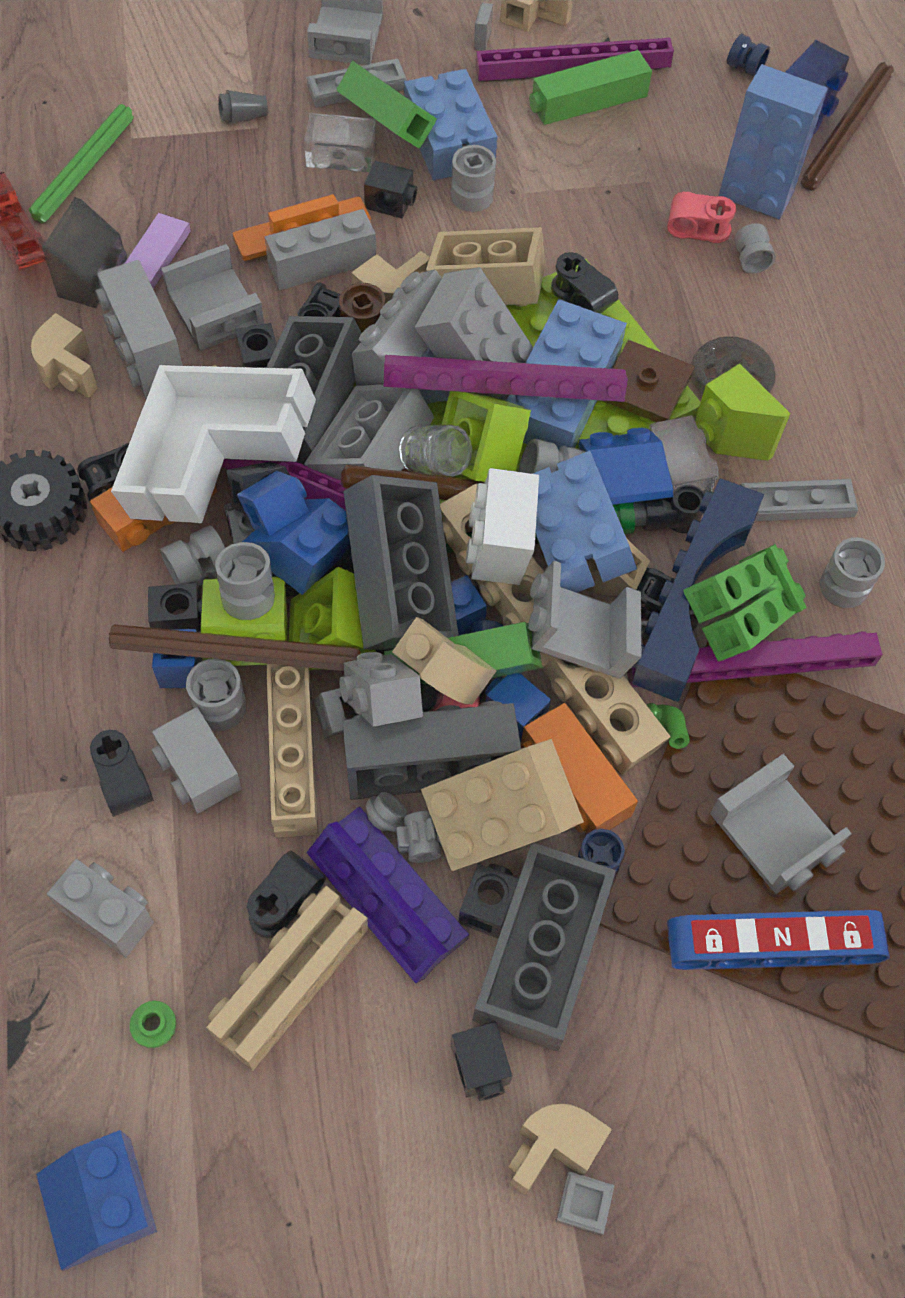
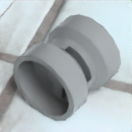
(754, 248)

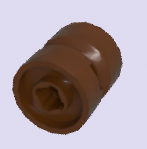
(362, 303)

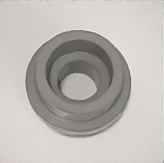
(385, 812)

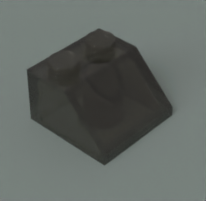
(79, 250)

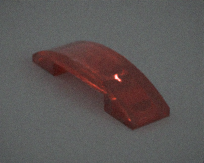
(16, 230)

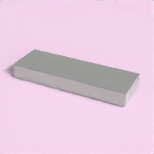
(324, 86)
(805, 499)

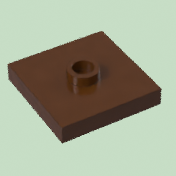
(653, 381)

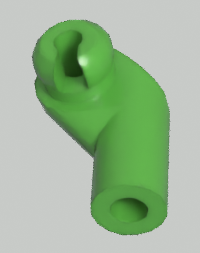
(673, 722)

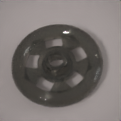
(736, 347)

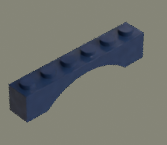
(672, 645)

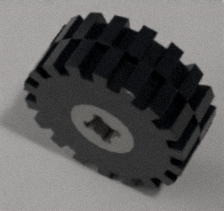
(42, 517)

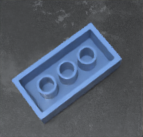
(771, 140)
(569, 339)

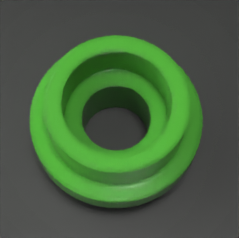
(157, 1037)

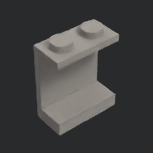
(346, 31)
(211, 297)
(584, 628)
(777, 827)

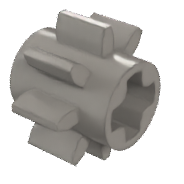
(419, 838)

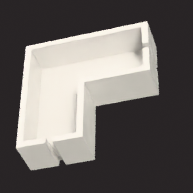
(199, 420)

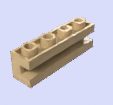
(291, 751)
(287, 977)

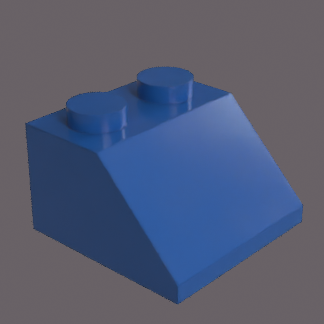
(630, 465)
(308, 545)
(95, 1199)

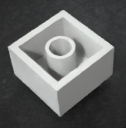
(503, 526)

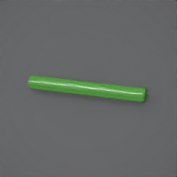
(81, 163)

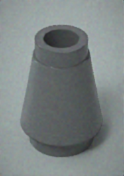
(241, 106)

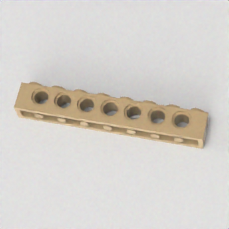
(618, 698)

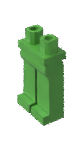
(772, 601)

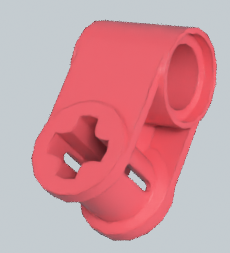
(696, 217)

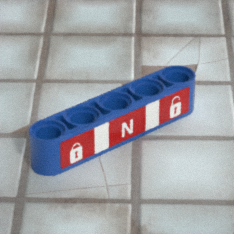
(777, 939)

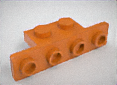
(252, 239)

